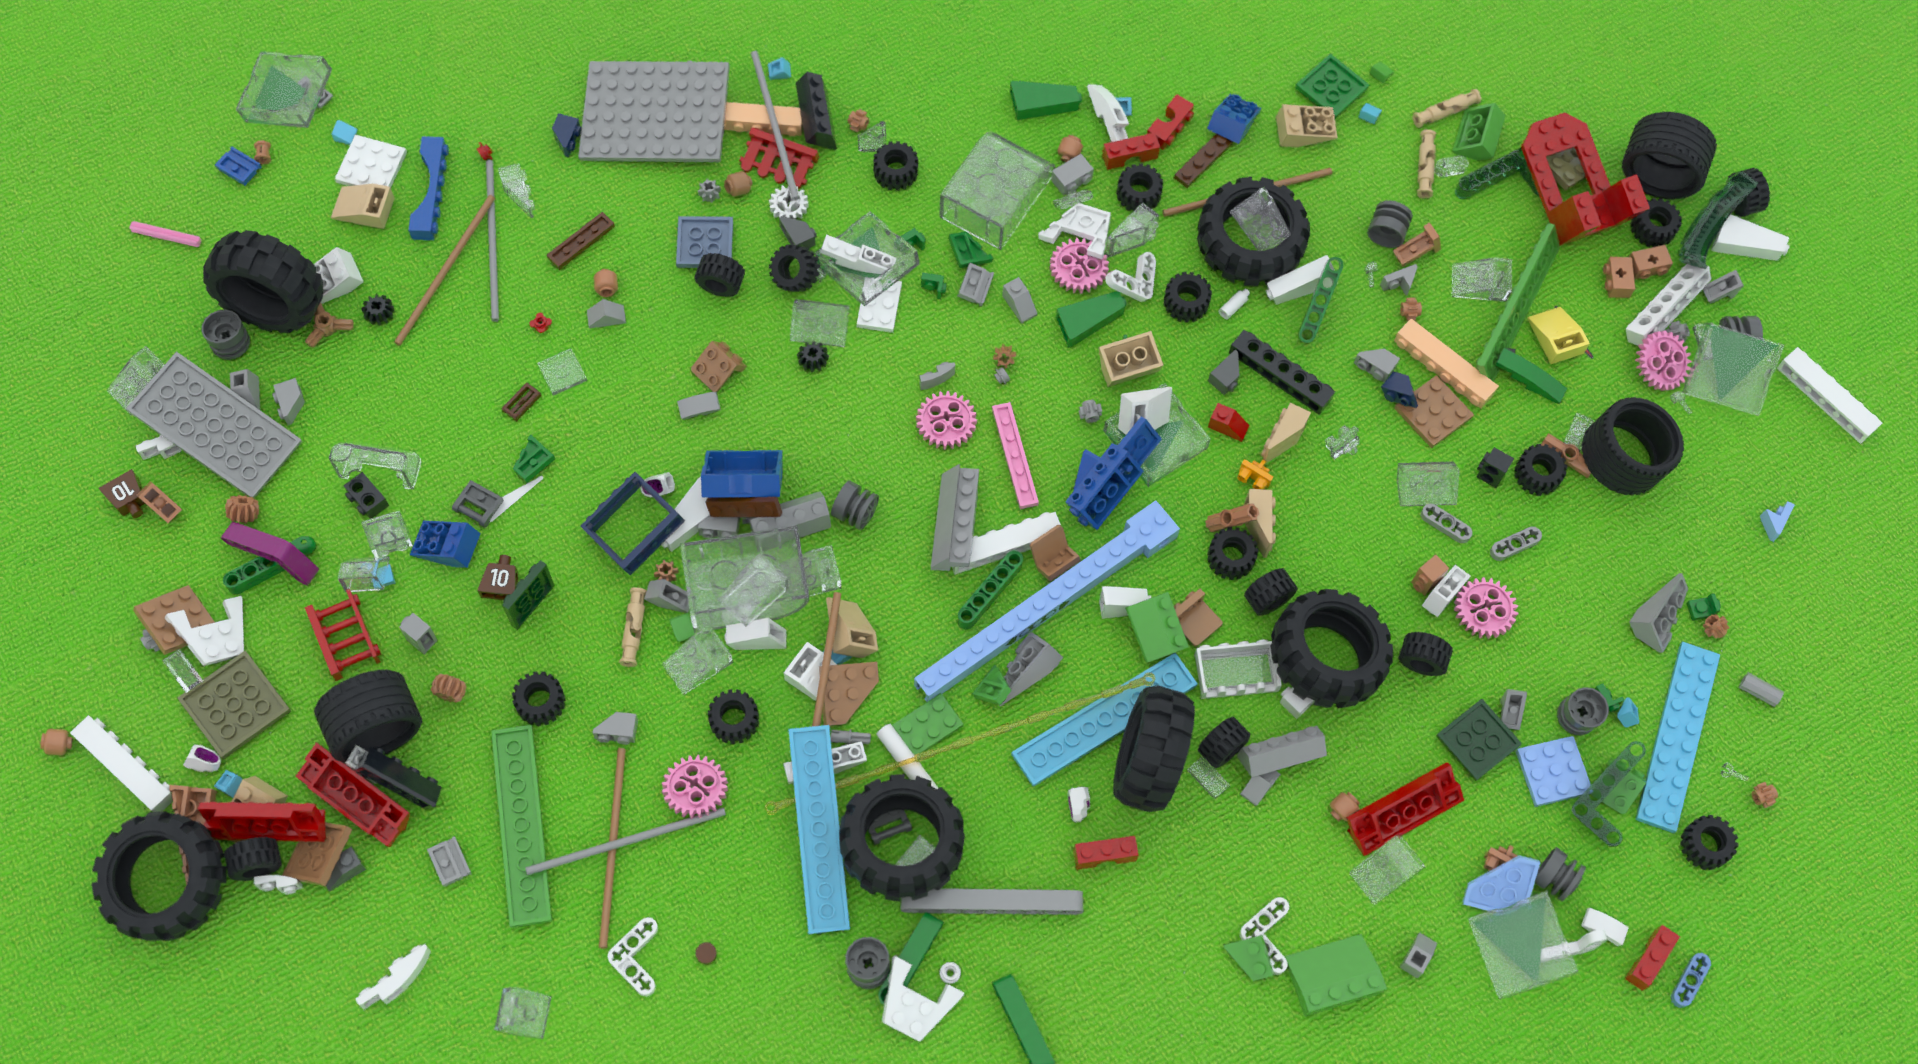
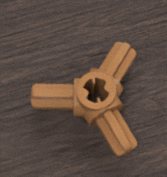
(326, 325)

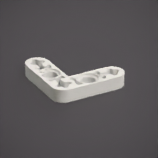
(1145, 264)
(1279, 914)
(1588, 942)
(627, 960)

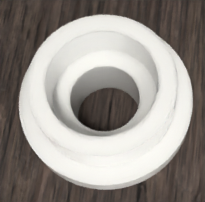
(950, 966)

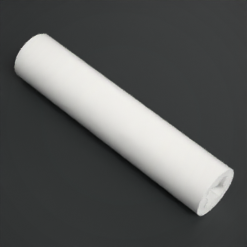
(901, 752)

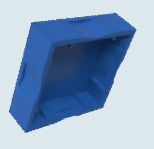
(742, 473)

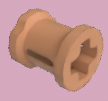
(262, 152)

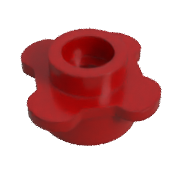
(484, 151)
(541, 328)

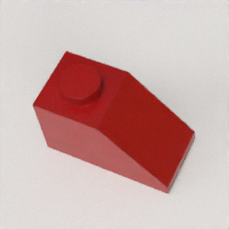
(1228, 422)

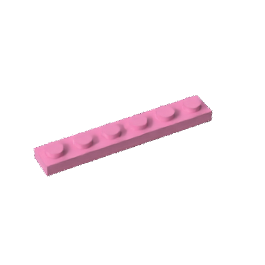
(1015, 455)

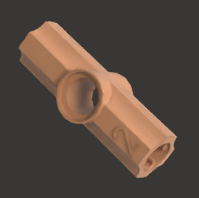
(1575, 462)
(1232, 517)

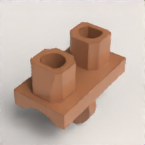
(1498, 857)

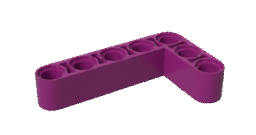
(271, 548)

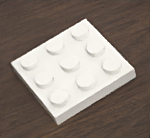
(370, 162)

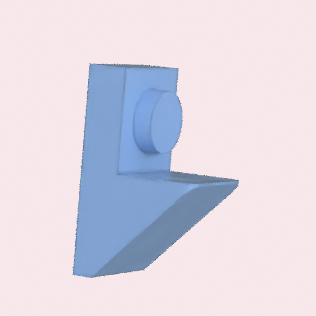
(1776, 521)

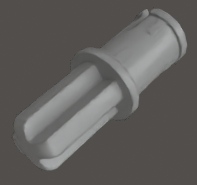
(850, 737)

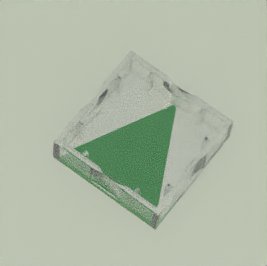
(284, 89)
(875, 234)
(1733, 368)
(1180, 441)
(1523, 945)

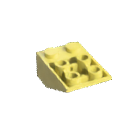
(1558, 335)

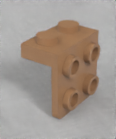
(717, 365)
(1053, 554)
(1197, 618)

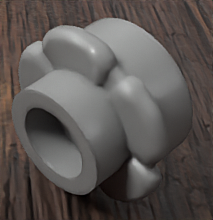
(1002, 376)

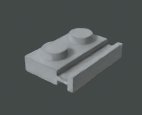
(975, 284)
(449, 861)

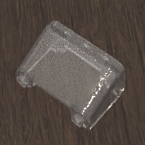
(351, 455)

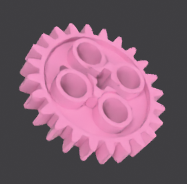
(1078, 266)
(1665, 366)
(942, 405)
(1492, 623)
(706, 773)

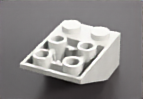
(338, 274)
(1150, 404)
(804, 670)

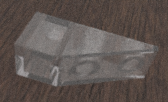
(514, 186)

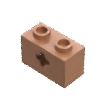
(1651, 262)
(1619, 277)
(159, 502)
(1429, 575)

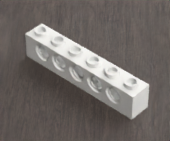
(1668, 303)

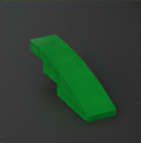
(1531, 375)

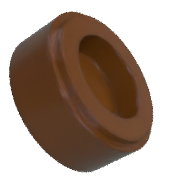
(706, 953)

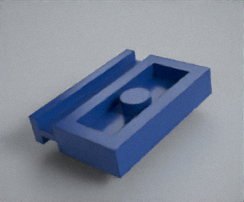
(238, 166)

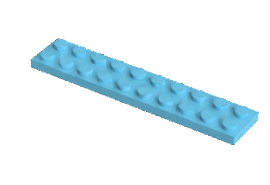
(1094, 724)
(1677, 737)
(818, 829)

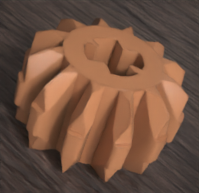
(242, 509)
(448, 688)

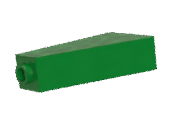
(1043, 99)
(1089, 316)

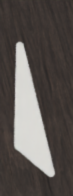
(512, 497)

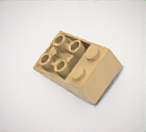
(1305, 125)
(364, 205)
(1286, 431)
(1262, 527)
(853, 631)
(257, 791)

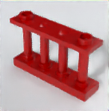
(322, 634)

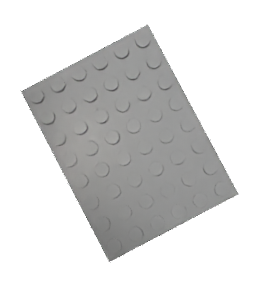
(654, 111)

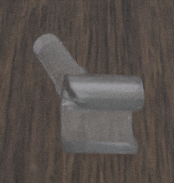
(1369, 269)
(1680, 397)
(1732, 773)

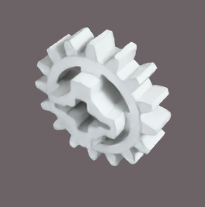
(780, 201)

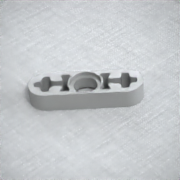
(1454, 521)
(1520, 536)

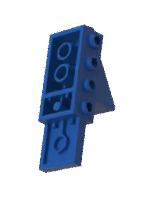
(1108, 477)

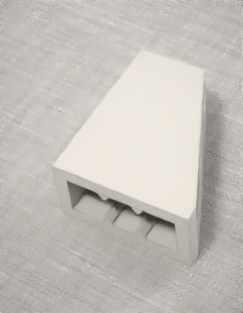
(1115, 600)
(757, 635)

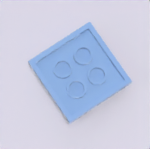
(1553, 771)

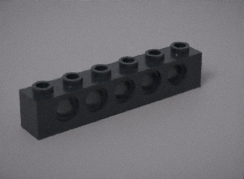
(1286, 381)

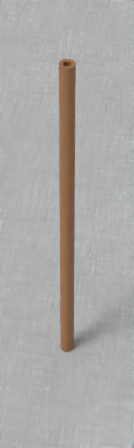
(1289, 181)
(444, 270)
(826, 659)
(612, 853)

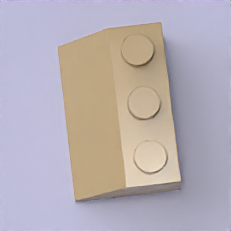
(1129, 359)

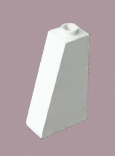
(1749, 240)
(1298, 282)
(693, 511)

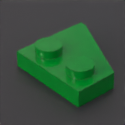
(968, 250)
(532, 460)

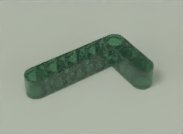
(1488, 178)
(1605, 790)

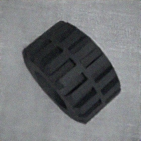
(1141, 176)
(895, 177)
(1758, 198)
(1652, 234)
(781, 264)
(719, 275)
(1187, 309)
(1550, 460)
(1227, 566)
(1270, 591)
(1425, 653)
(533, 684)
(730, 701)
(1224, 742)
(1722, 835)
(252, 858)

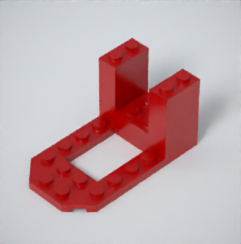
(1582, 213)

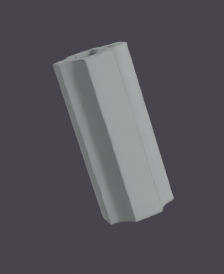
(1761, 689)

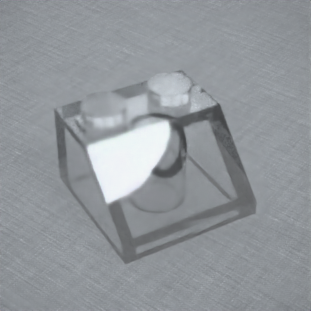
(387, 534)
(363, 573)
(522, 1012)

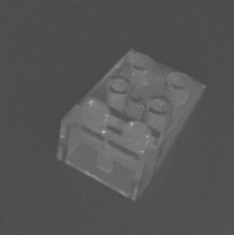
(1261, 220)
(1483, 279)
(135, 376)
(821, 570)
(697, 660)
(1387, 869)

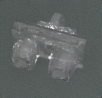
(1345, 443)

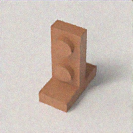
(1418, 246)

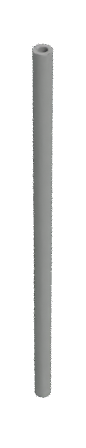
(775, 127)
(492, 244)
(623, 841)

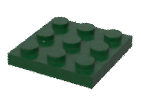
(528, 594)
(1478, 739)

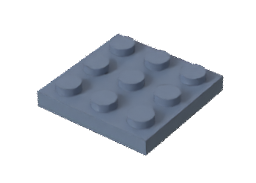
(702, 236)

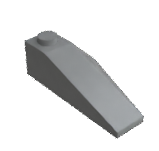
(1655, 617)
(1033, 662)

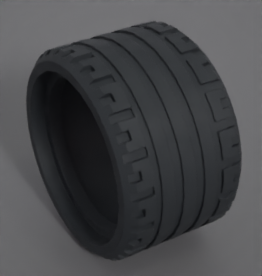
(1670, 155)
(1654, 430)
(368, 713)

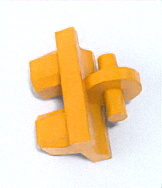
(1257, 472)

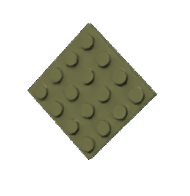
(234, 705)

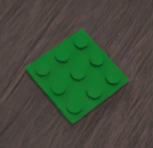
(1332, 85)

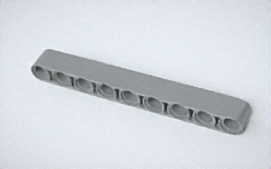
(996, 902)

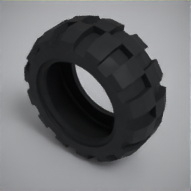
(1243, 263)
(263, 281)
(1352, 621)
(1154, 748)
(116, 867)
(895, 880)

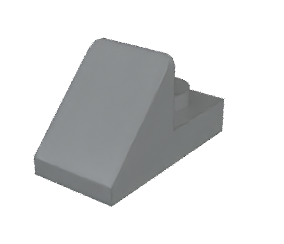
(1402, 277)
(1724, 286)
(1512, 708)
(1259, 786)

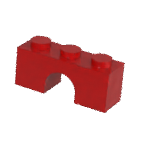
(1179, 111)
(1143, 146)
(1096, 852)
(1649, 964)

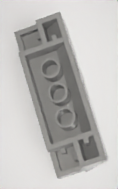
(955, 518)

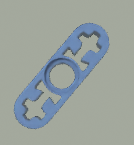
(1682, 984)

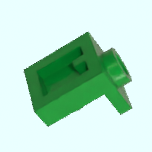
(914, 237)
(932, 282)
(1703, 607)
(1613, 704)

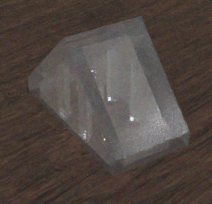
(872, 138)
(183, 670)

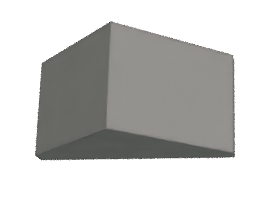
(605, 314)

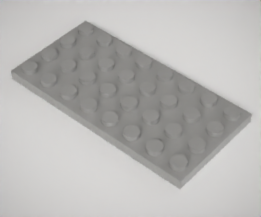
(214, 425)

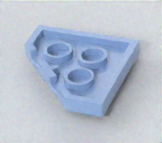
(1503, 885)

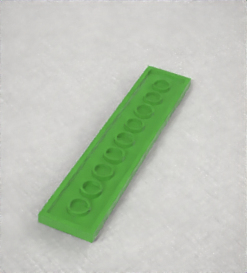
(1520, 301)
(521, 826)

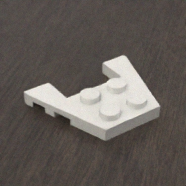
(1082, 222)
(215, 640)
(911, 1011)

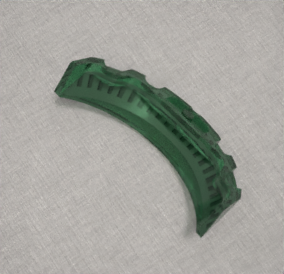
(1711, 219)

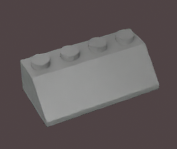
(807, 512)
(1283, 751)

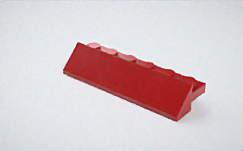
(353, 795)
(1405, 809)
(268, 820)

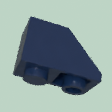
(566, 131)
(1399, 390)

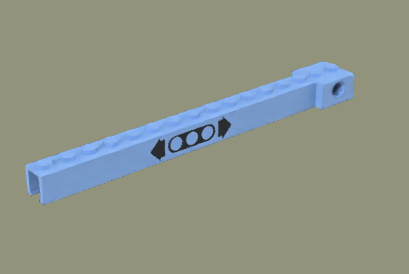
(1143, 533)

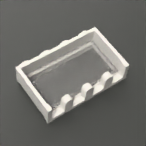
(1236, 669)

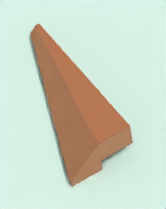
(186, 803)

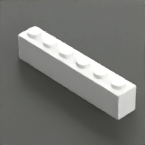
(1829, 395)
(1017, 537)
(122, 764)

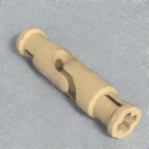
(1446, 108)
(1426, 164)
(633, 624)

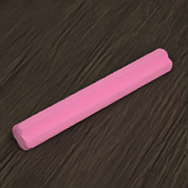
(166, 234)

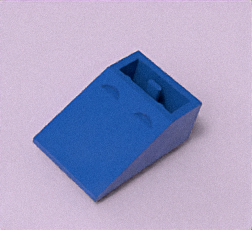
(1233, 118)
(446, 543)

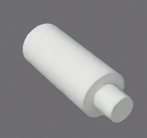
(1234, 304)

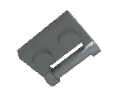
(480, 498)
(886, 819)

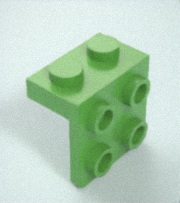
(1626, 791)

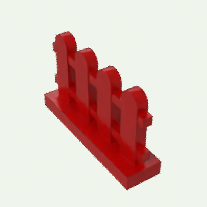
(793, 149)

